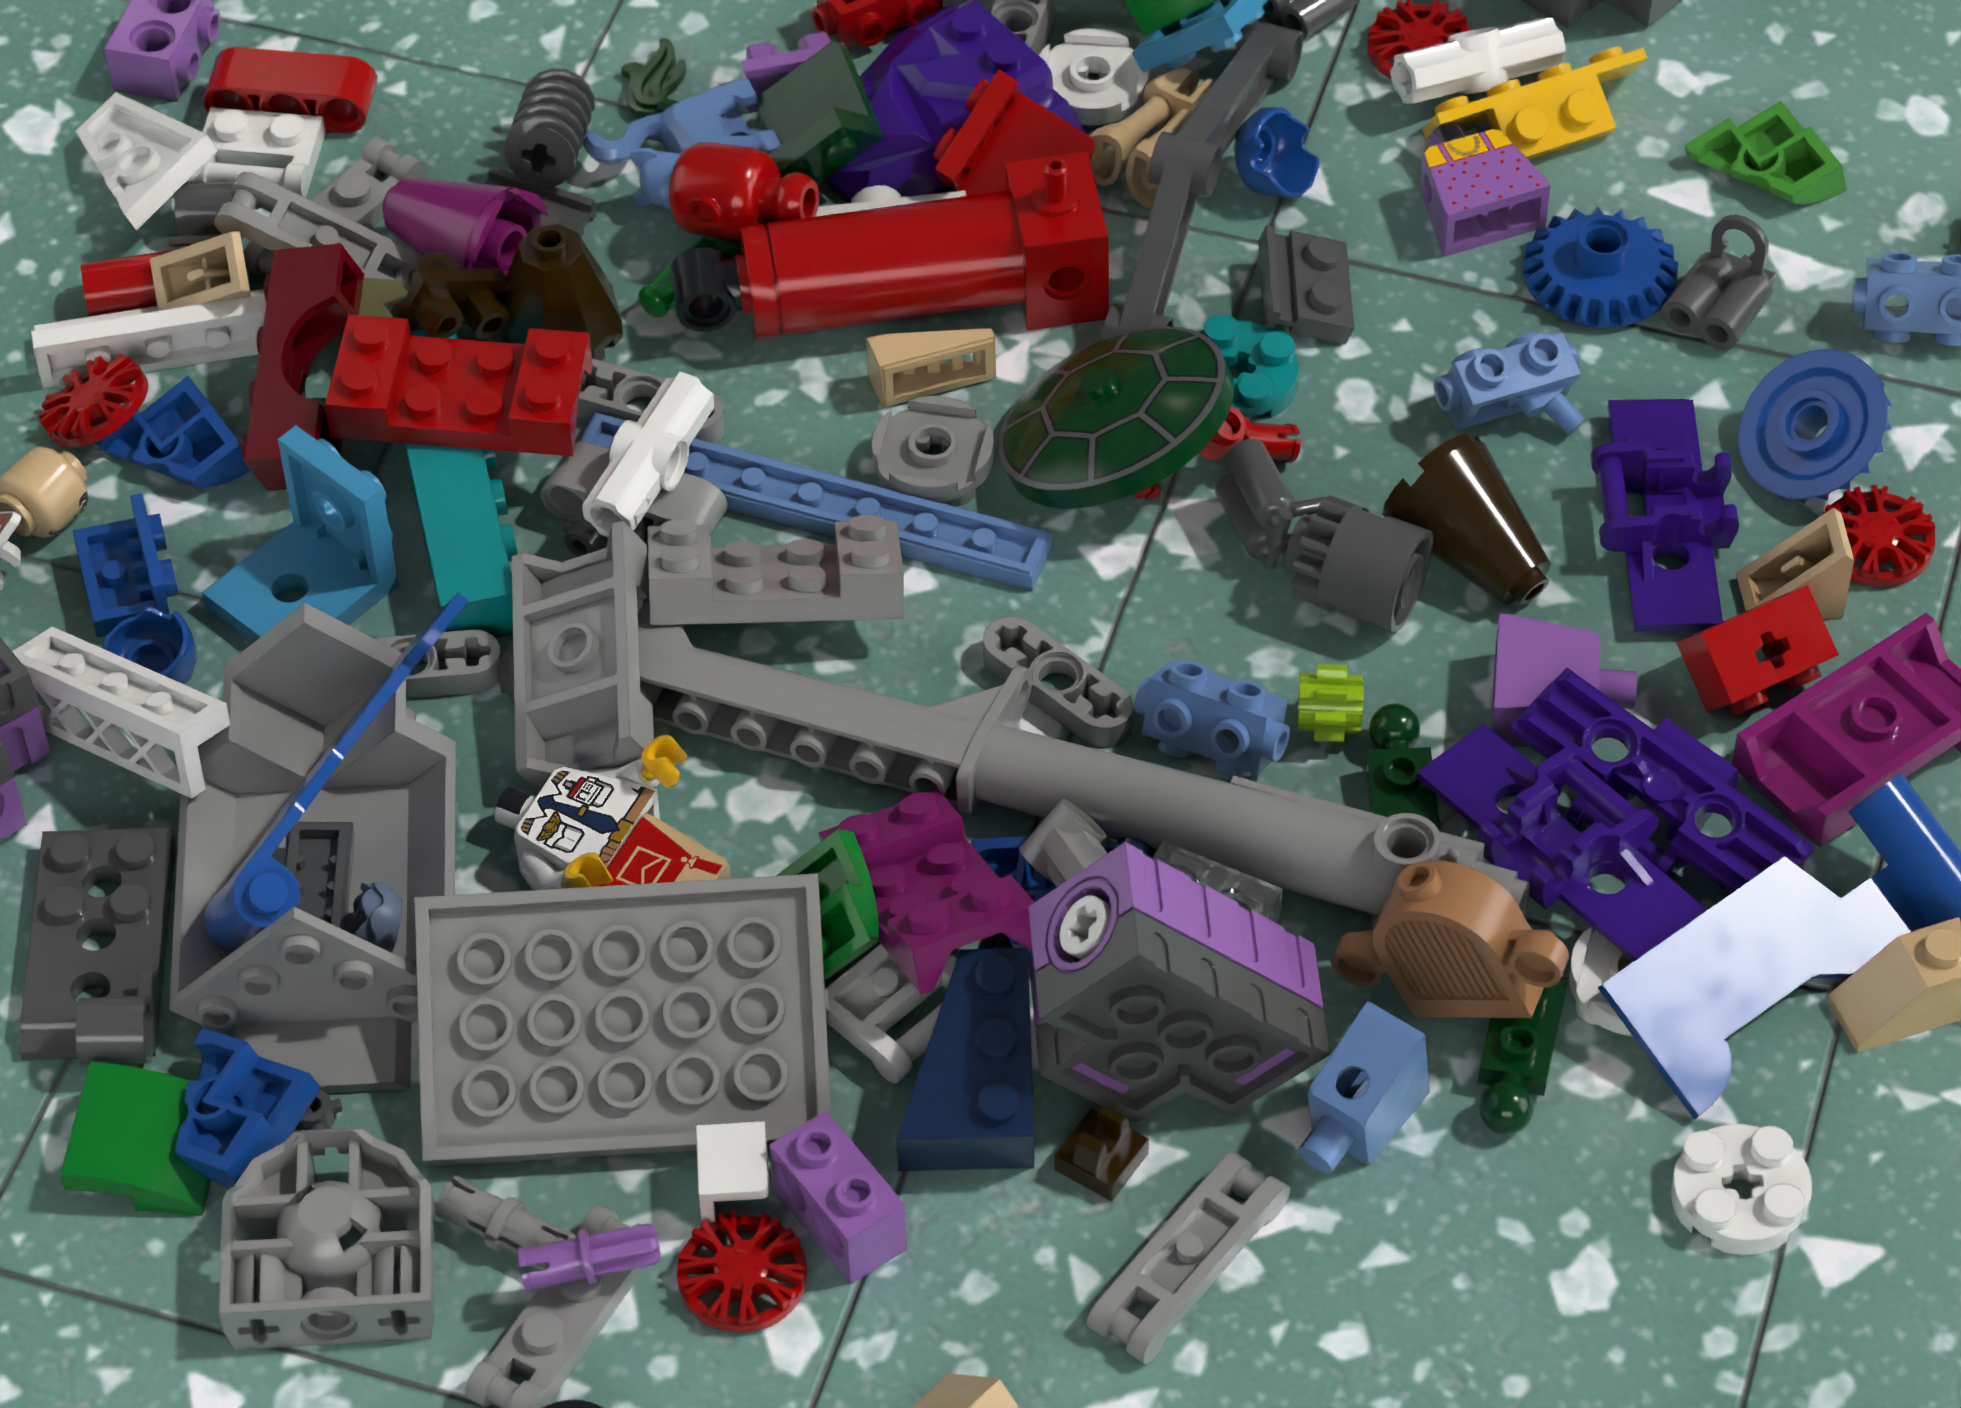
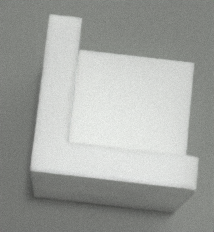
(731, 1164)

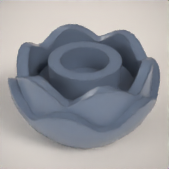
(377, 915)

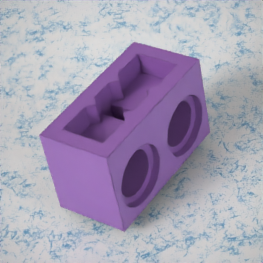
(160, 46)
(838, 1197)

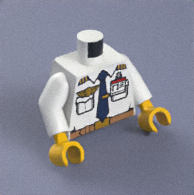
(585, 816)

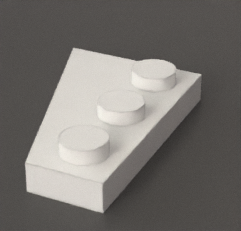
(143, 154)

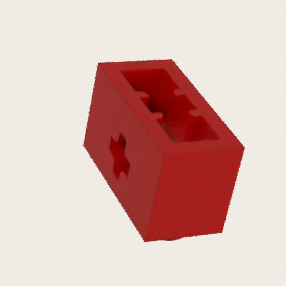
(1787, 632)

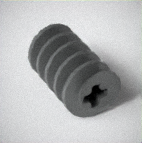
(549, 127)

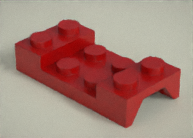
(457, 389)

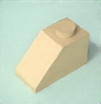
(1903, 988)

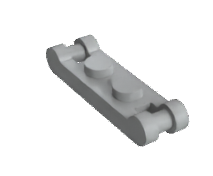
(353, 194)
(304, 223)
(1187, 1255)
(551, 1333)

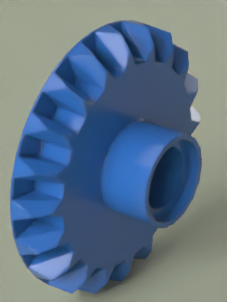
(1600, 269)
(1792, 407)

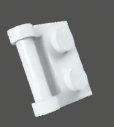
(264, 143)
(871, 1001)

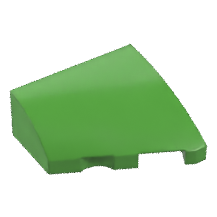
(1772, 155)

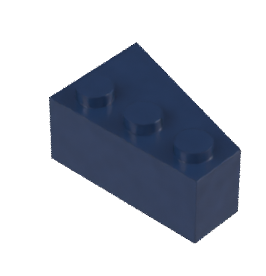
(976, 1075)

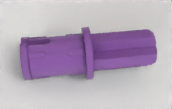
(590, 1256)

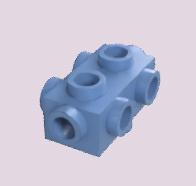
(1931, 293)
(1524, 376)
(1213, 717)

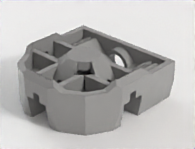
(290, 1255)

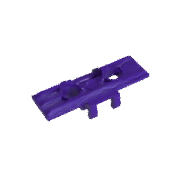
(1684, 510)
(1667, 773)
(1554, 853)

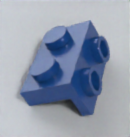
(124, 568)

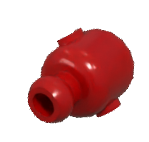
(734, 186)

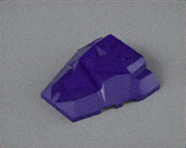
(922, 92)

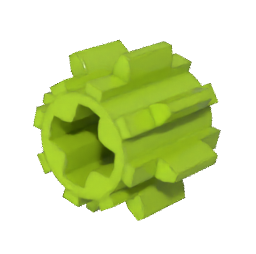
(1330, 703)

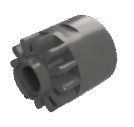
(1359, 562)

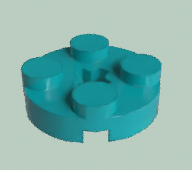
(1266, 355)

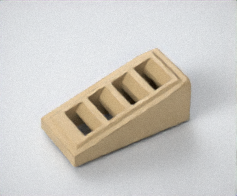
(910, 366)

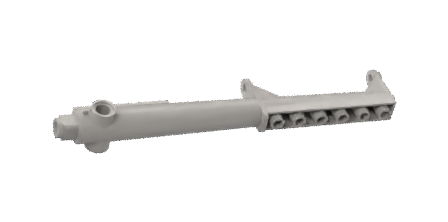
(977, 754)

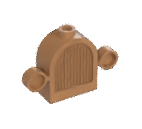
(1454, 946)

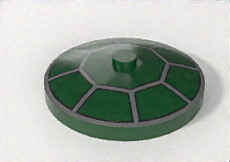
(1116, 417)

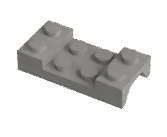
(762, 584)
(579, 659)

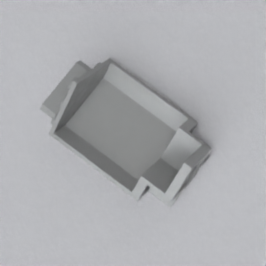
(301, 984)

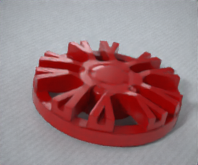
(1416, 34)
(94, 400)
(1883, 537)
(741, 1271)

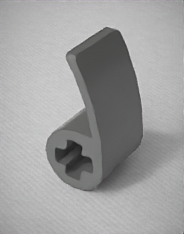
(196, 209)

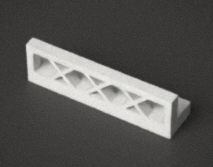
(151, 337)
(127, 696)

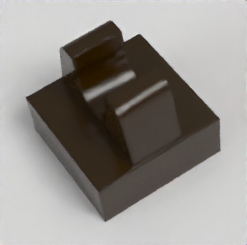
(1102, 1152)

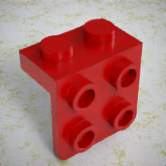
(1001, 130)

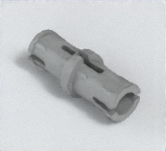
(499, 1221)

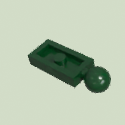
(1395, 765)
(1519, 1062)

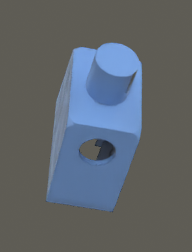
(1365, 1090)

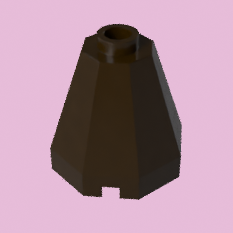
(559, 288)

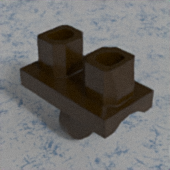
(450, 296)

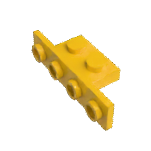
(1550, 113)

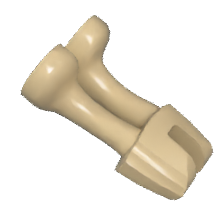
(1168, 104)

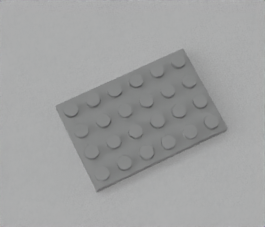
(618, 1017)

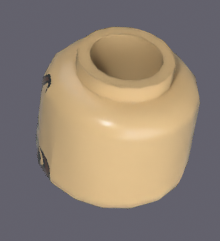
(44, 490)

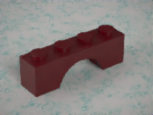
(305, 309)

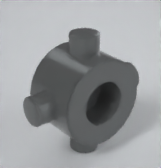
(583, 537)
(320, 1113)

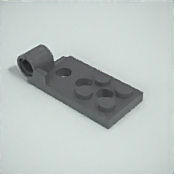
(131, 968)

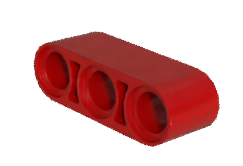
(293, 84)

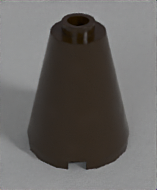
(1473, 520)

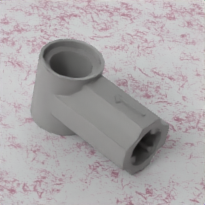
(1064, 843)

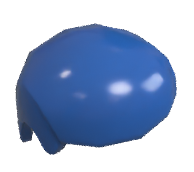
(1273, 154)
(155, 642)

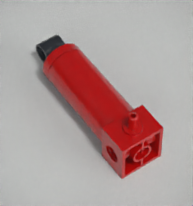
(1021, 245)

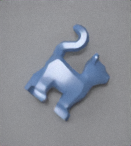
(703, 118)

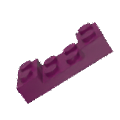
(1855, 731)
(933, 886)

